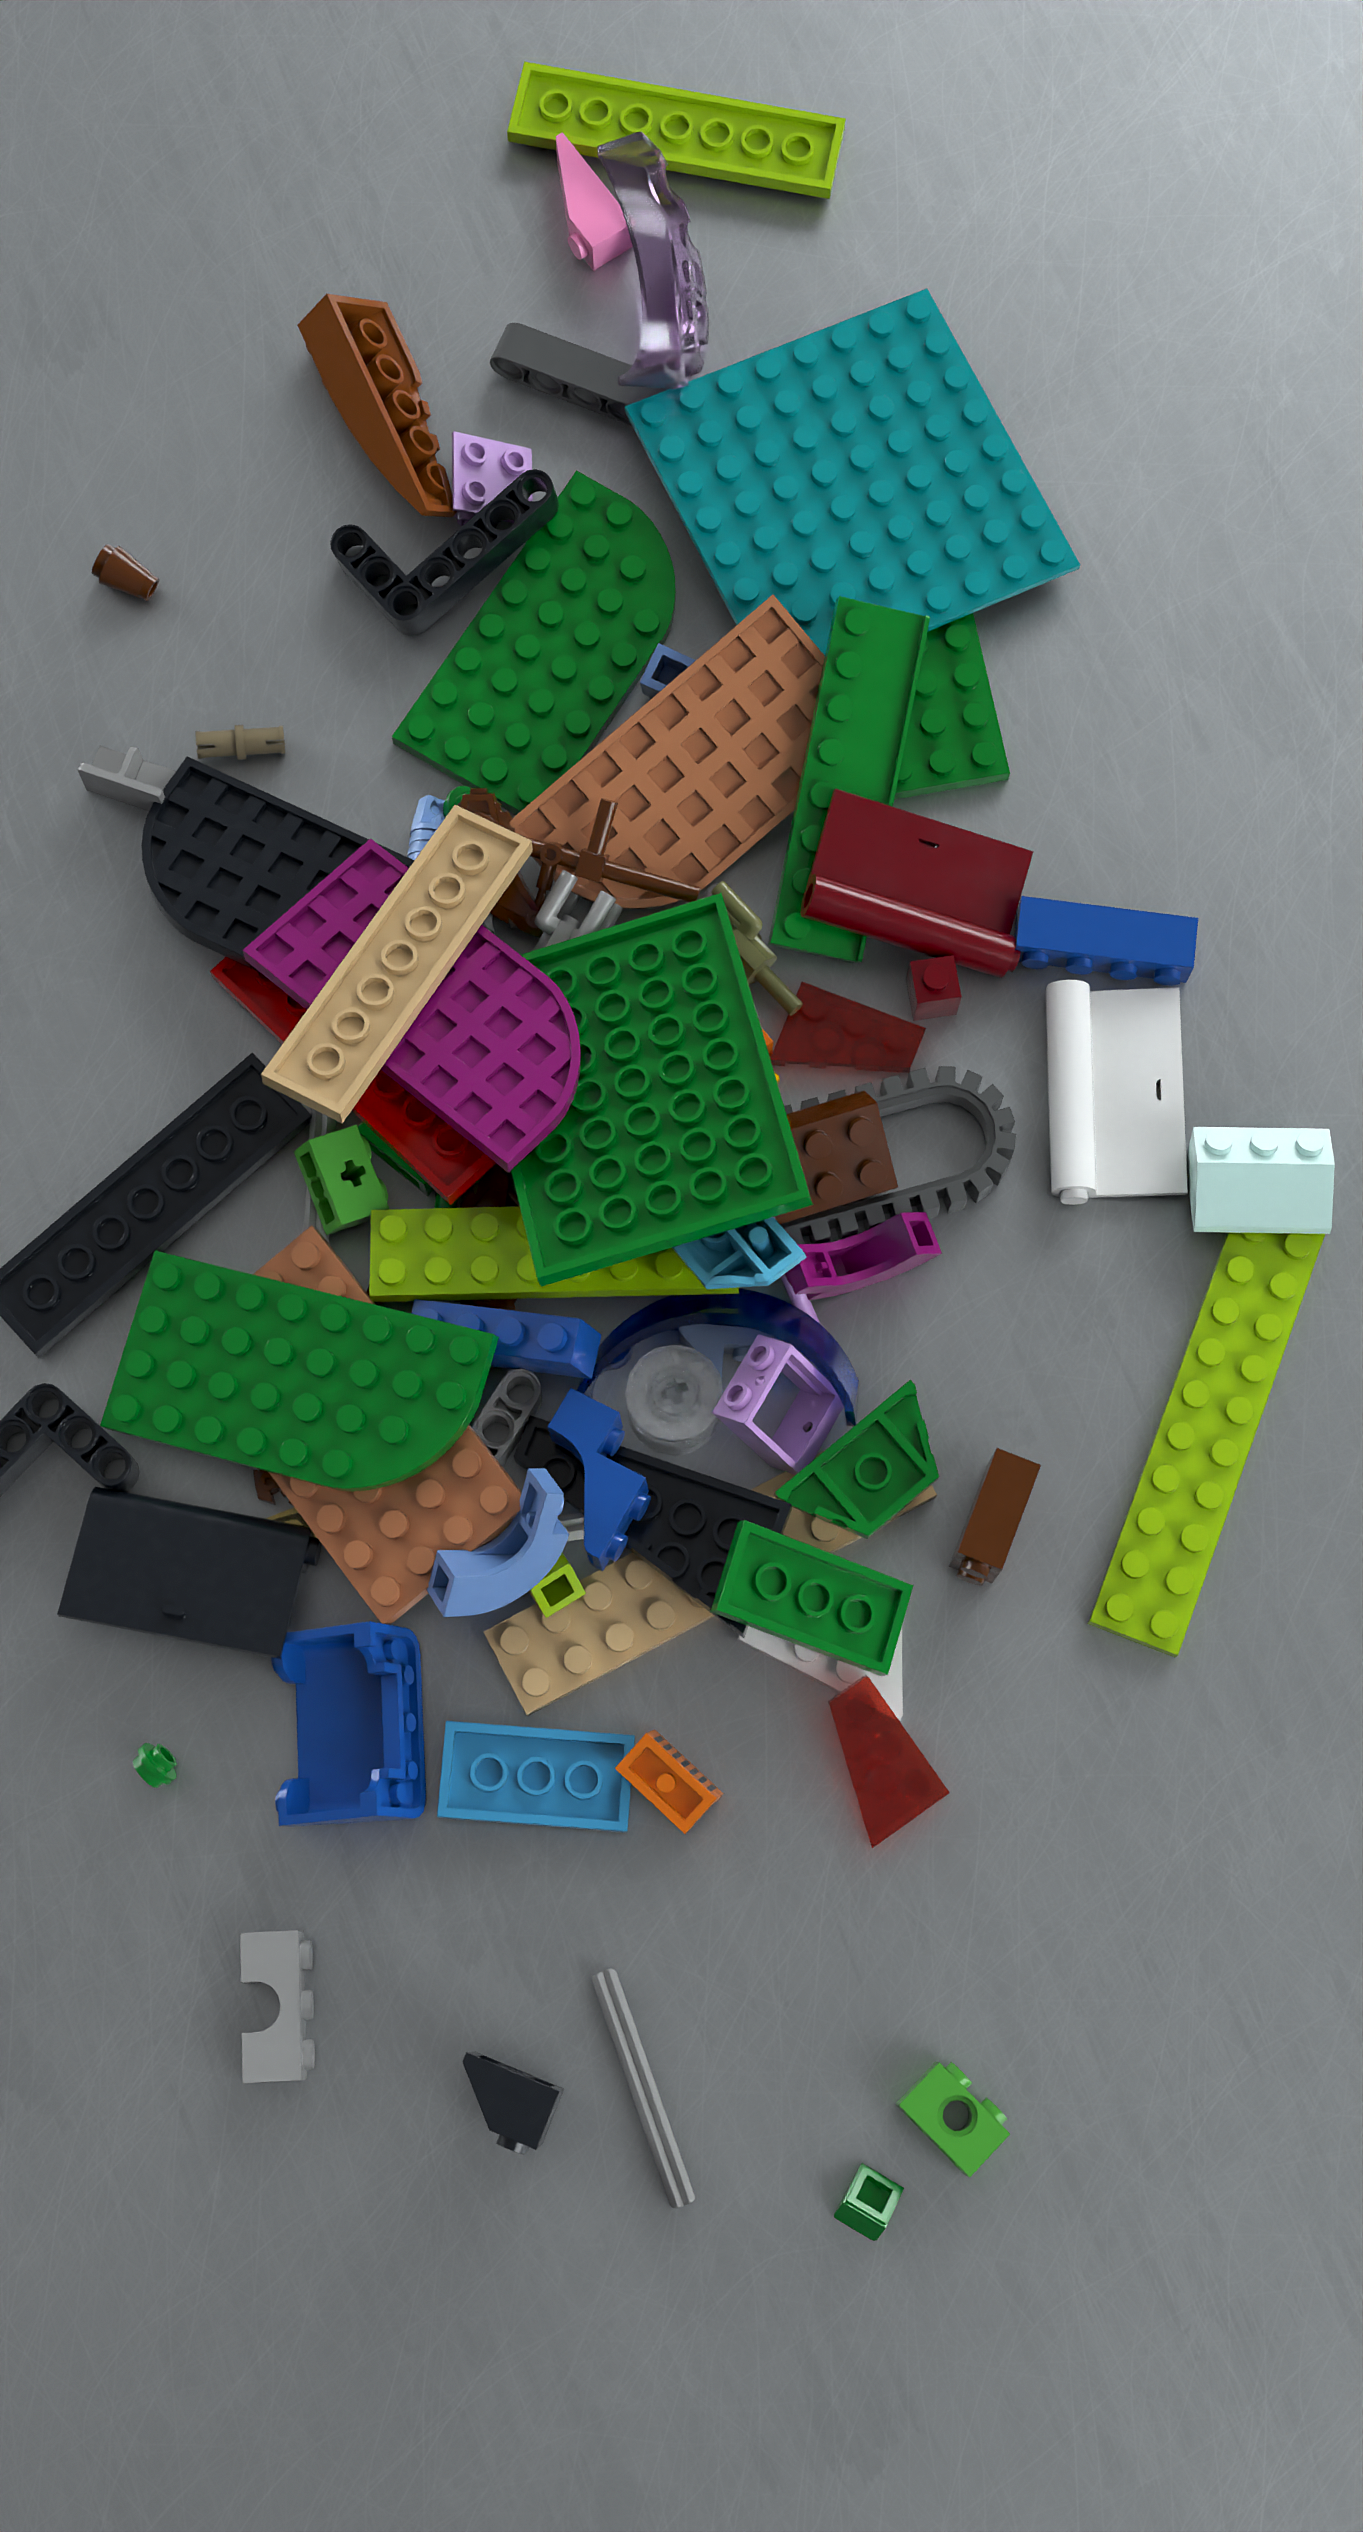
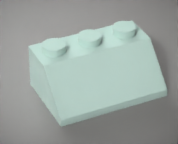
(1261, 1180)

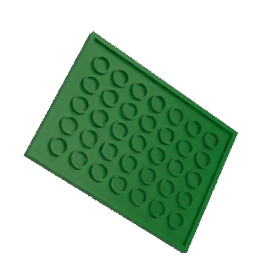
(672, 1102)

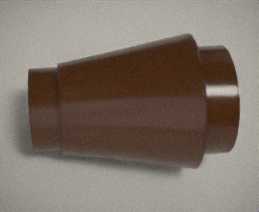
(124, 573)

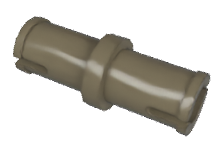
(240, 742)

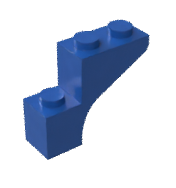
(610, 1490)

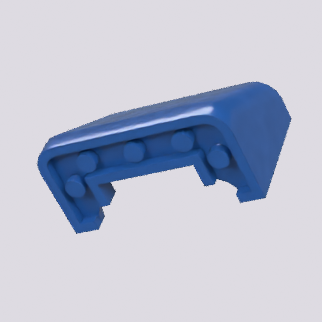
(354, 1725)

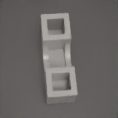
(281, 1963)

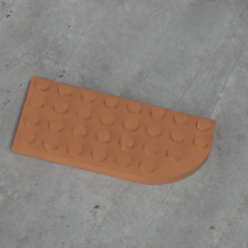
(696, 765)

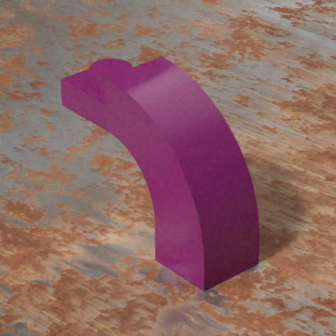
(865, 1257)

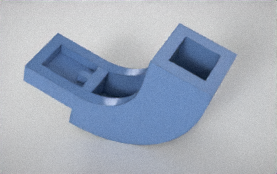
(510, 1564)

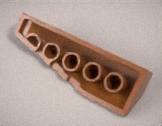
(377, 395)

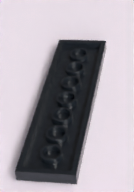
(146, 1205)

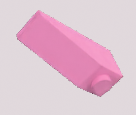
(592, 212)

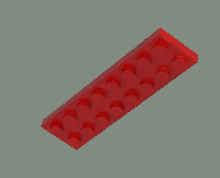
(391, 1112)

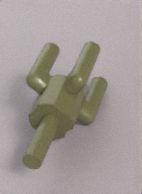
(754, 953)

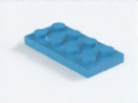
(534, 1776)

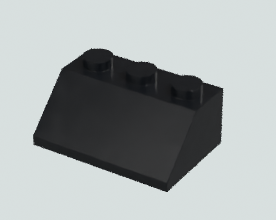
(512, 2101)

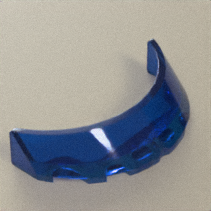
(744, 1309)

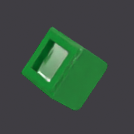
(868, 2202)

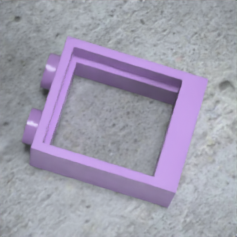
(814, 1405)

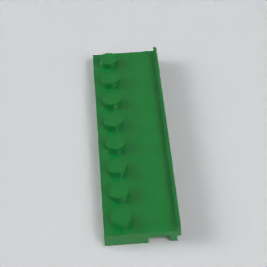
(851, 747)

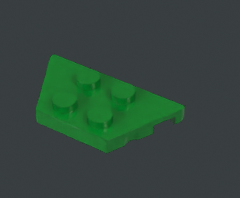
(869, 1469)

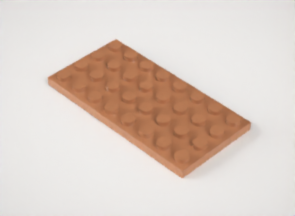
(392, 1533)

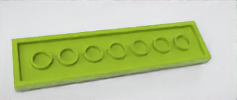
(692, 129)
(488, 1256)

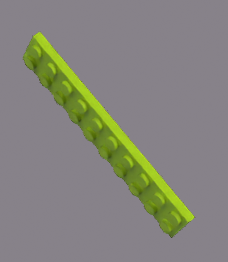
(1204, 1438)

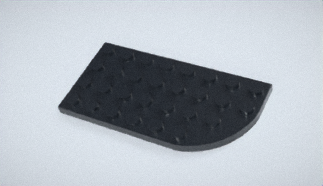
(234, 857)

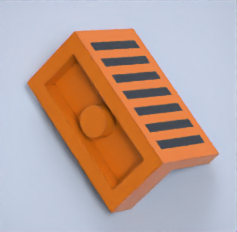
(668, 1780)

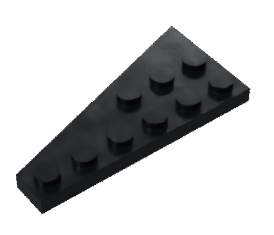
(687, 1519)

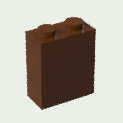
(994, 1517)

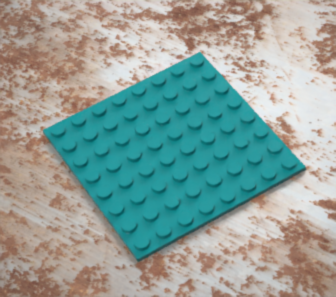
(853, 474)

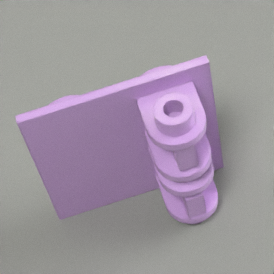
(483, 471)

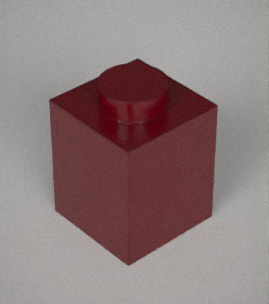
(933, 988)

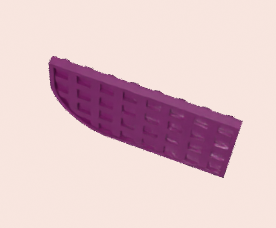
(488, 1048)

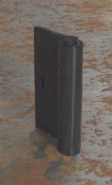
(155, 1559)

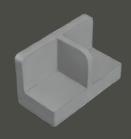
(125, 777)

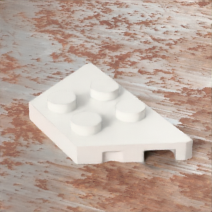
(828, 1670)

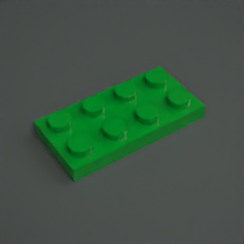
(812, 1598)

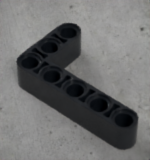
(449, 557)
(60, 1429)

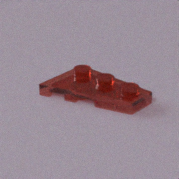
(845, 1034)
(883, 1761)

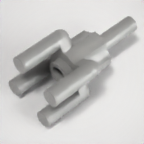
(556, 910)

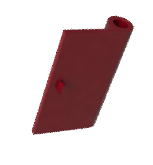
(890, 883)

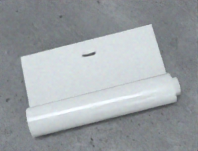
(1106, 1115)

